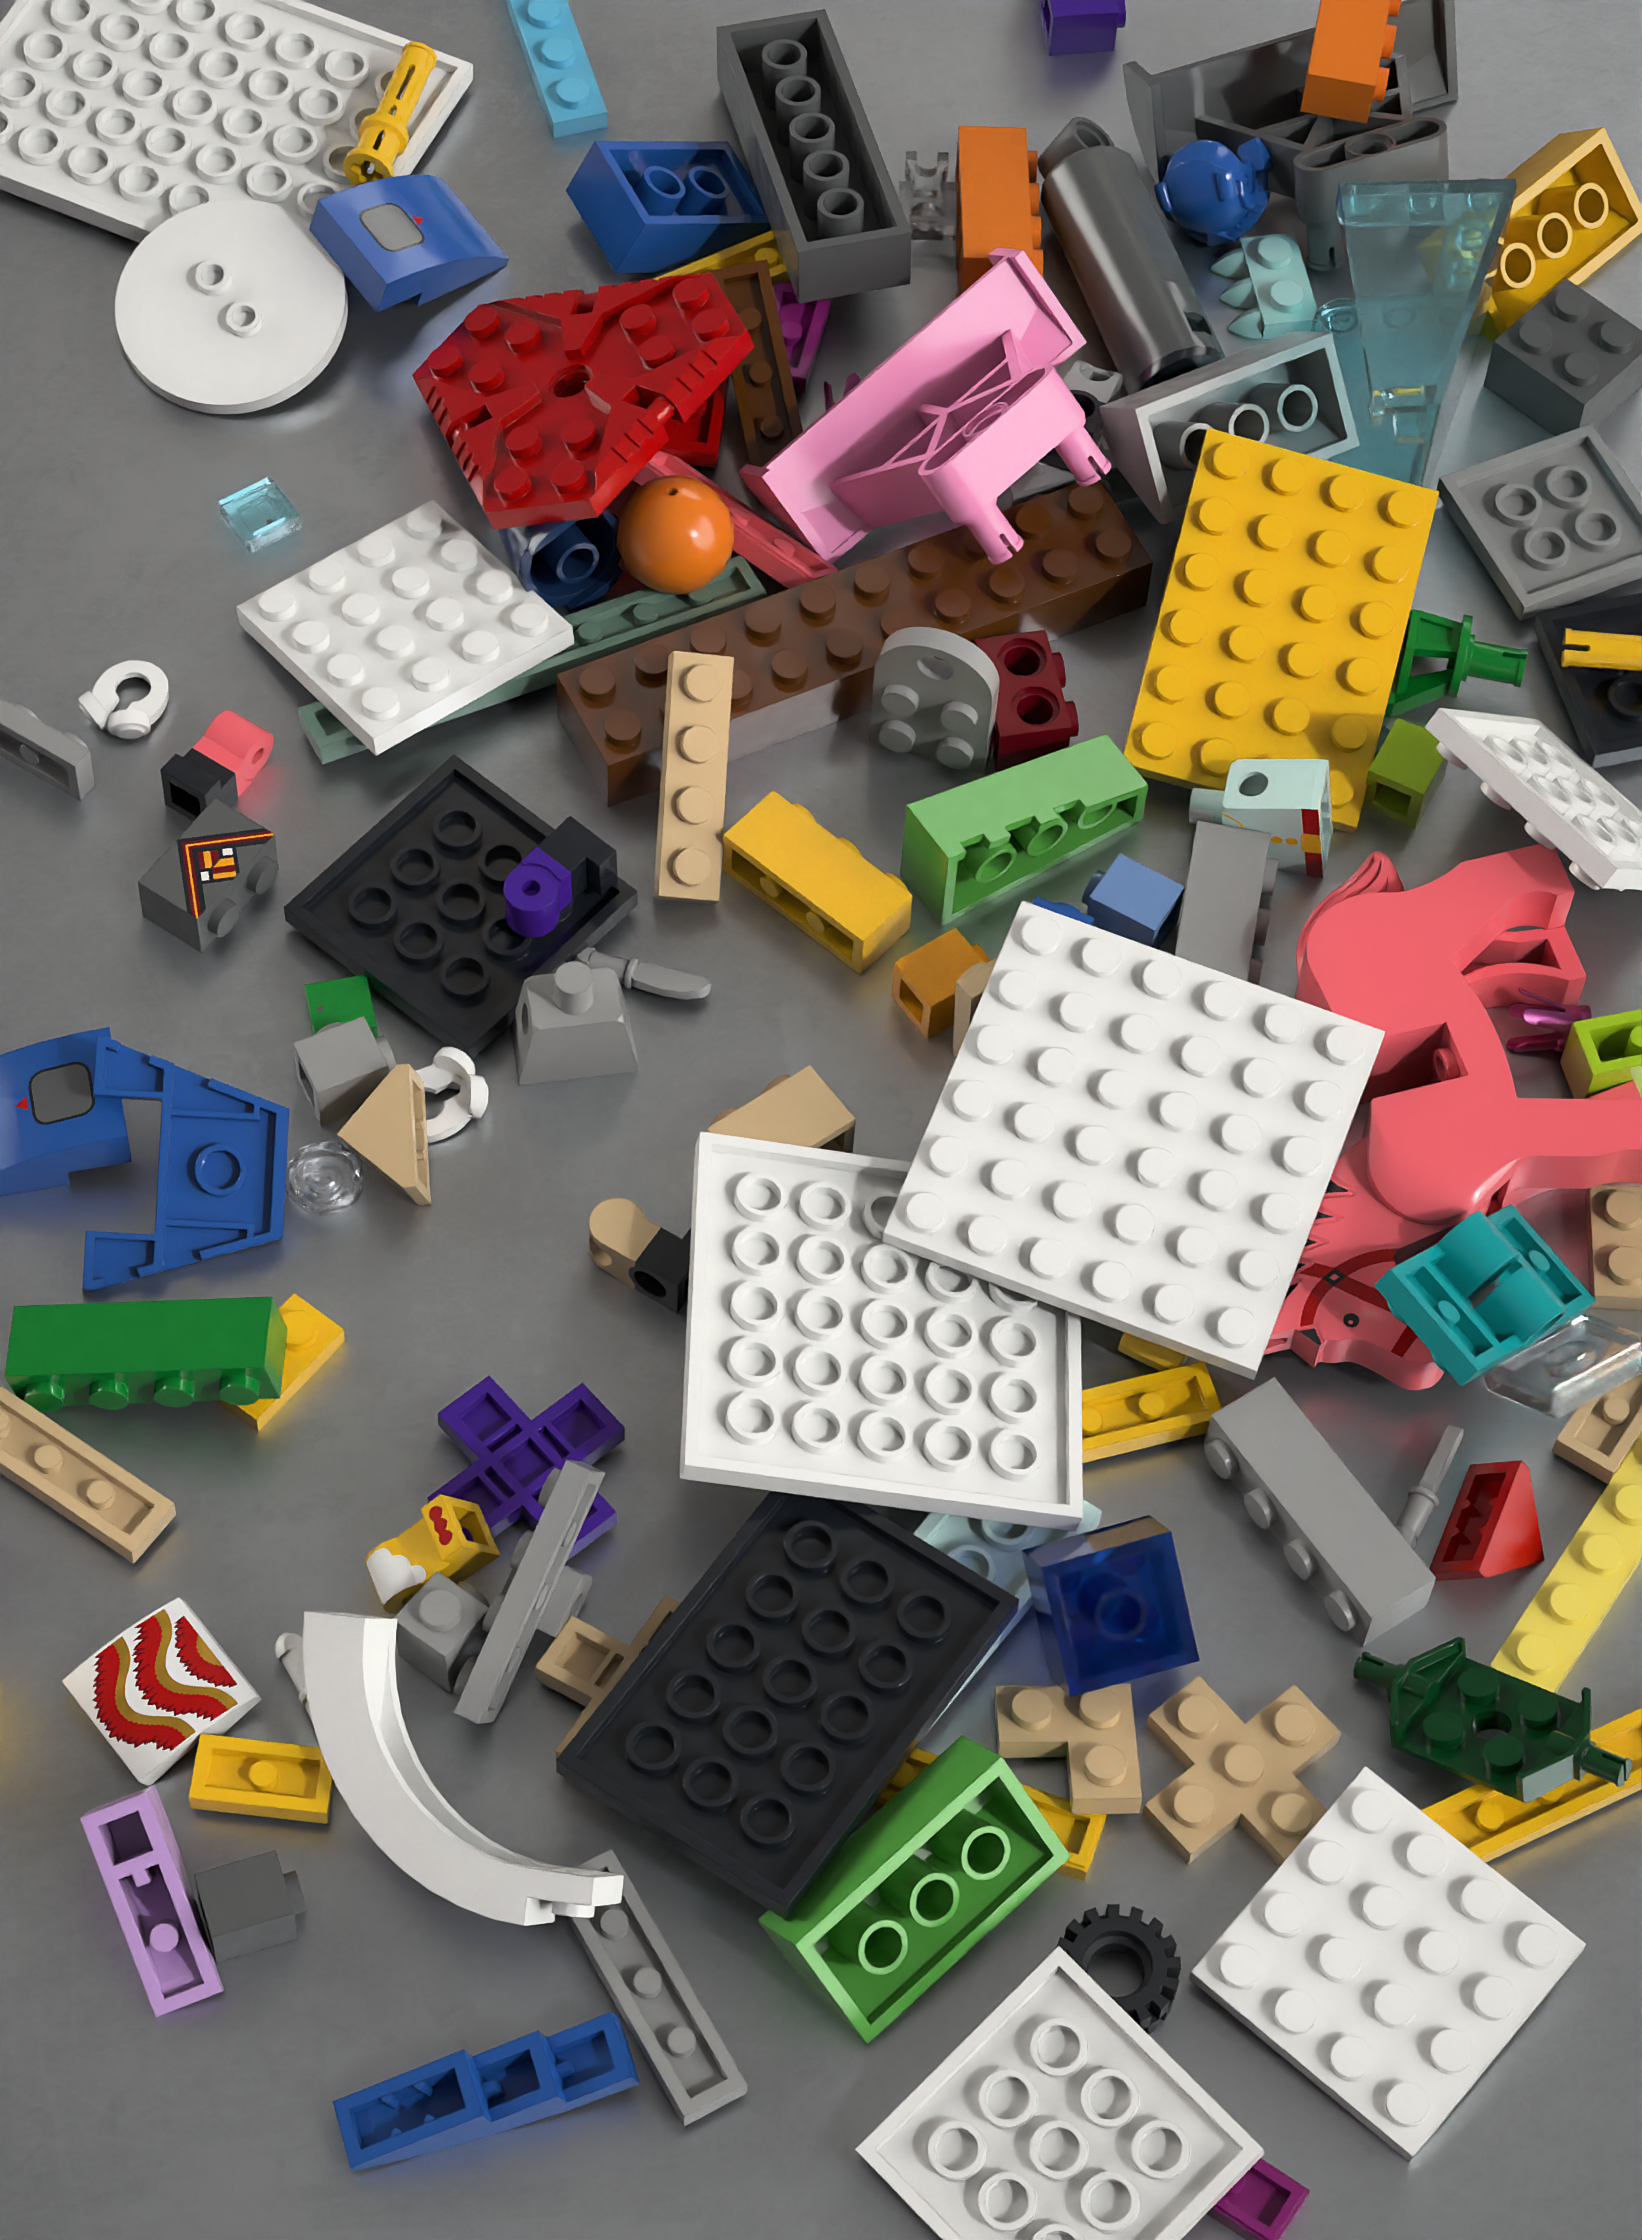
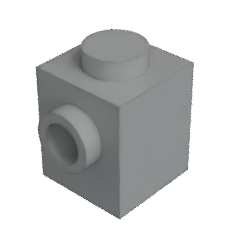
(341, 1067)
(442, 1628)

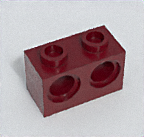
(1028, 699)

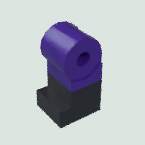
(555, 876)

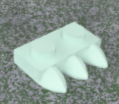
(1270, 287)

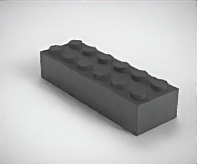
(813, 156)

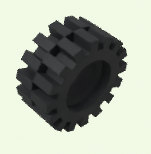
(1143, 1944)

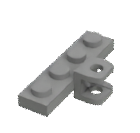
(536, 1595)

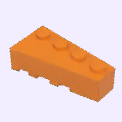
(994, 199)

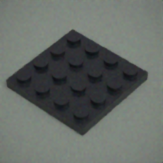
(426, 908)

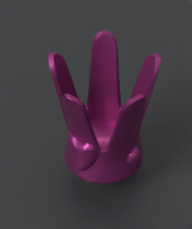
(1556, 1019)

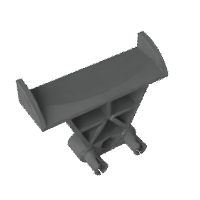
(1261, 95)

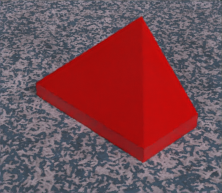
(1490, 1525)

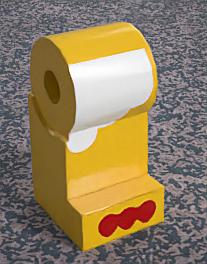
(431, 1545)

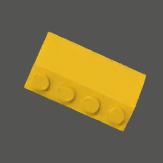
(1564, 222)

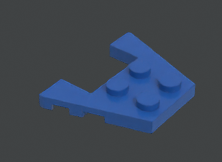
(216, 1169)

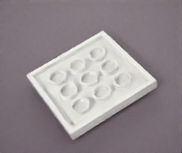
(404, 626)
(1552, 789)
(1387, 1963)
(1060, 2126)

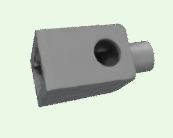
(572, 1026)

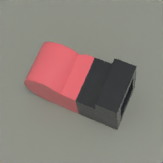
(217, 765)

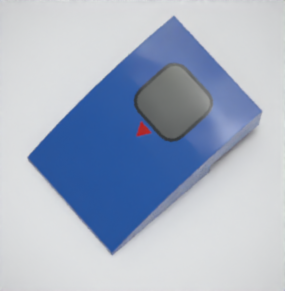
(404, 239)
(51, 1116)

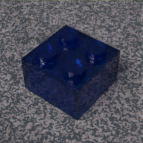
(1110, 1605)

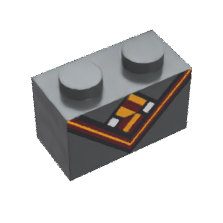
(209, 875)

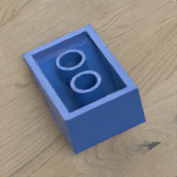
(665, 202)

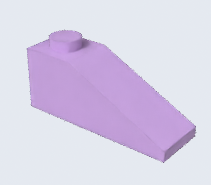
(153, 1899)

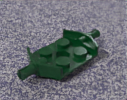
(1448, 1699)

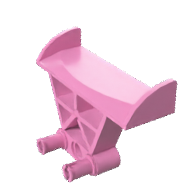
(941, 423)

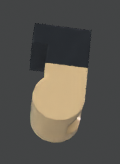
(640, 1252)

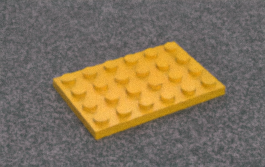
(1279, 619)

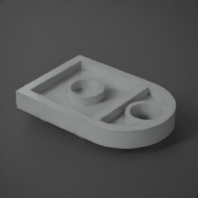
(932, 703)

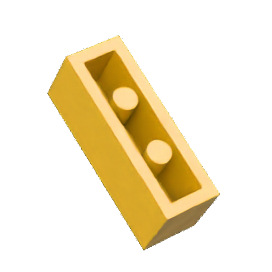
(817, 881)

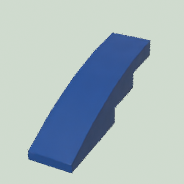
(485, 2093)

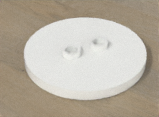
(230, 307)

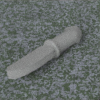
(649, 976)
(1422, 1497)

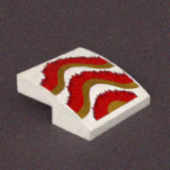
(161, 1689)

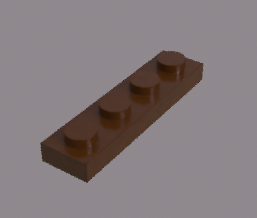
(763, 377)

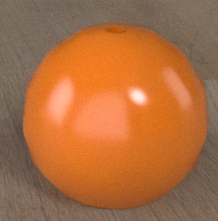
(675, 534)

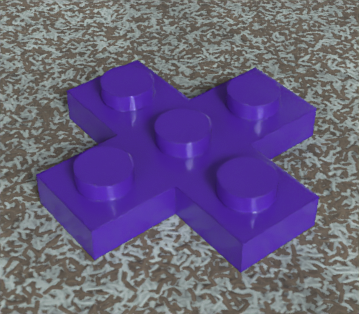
(518, 1454)

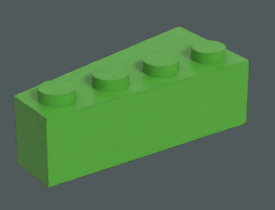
(1016, 825)

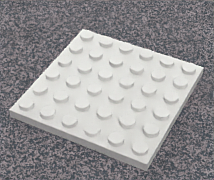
(1135, 1139)
(861, 1364)

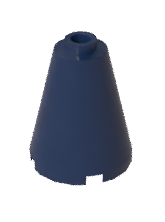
(566, 560)

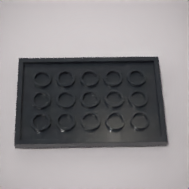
(787, 1692)

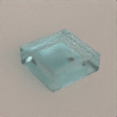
(260, 514)

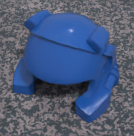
(1213, 191)

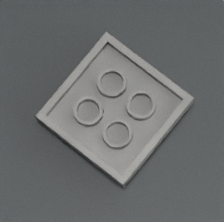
(1550, 520)

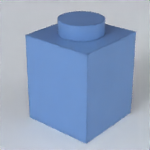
(1134, 902)

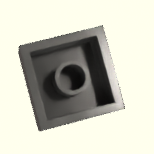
(1567, 361)

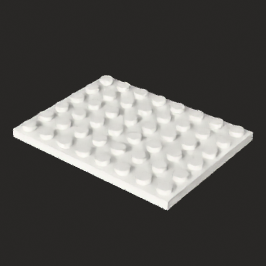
(195, 102)

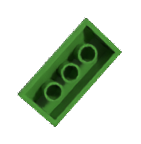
(918, 1887)

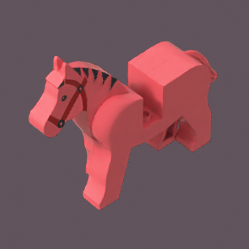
(1441, 1092)

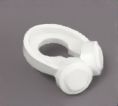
(140, 714)
(456, 1071)

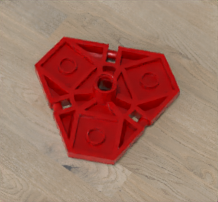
(573, 389)

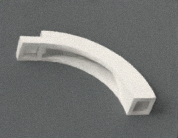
(392, 1797)

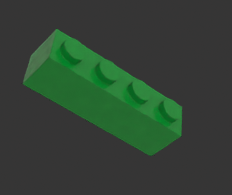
(146, 1353)

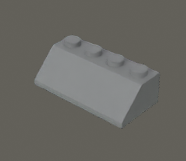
(1272, 393)

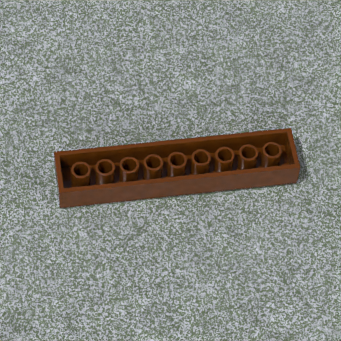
(815, 647)

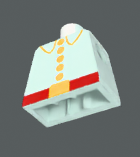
(1277, 798)

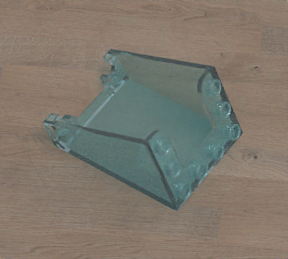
(1422, 291)

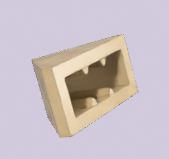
(392, 1133)

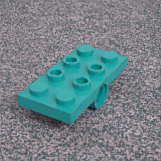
(1484, 1293)

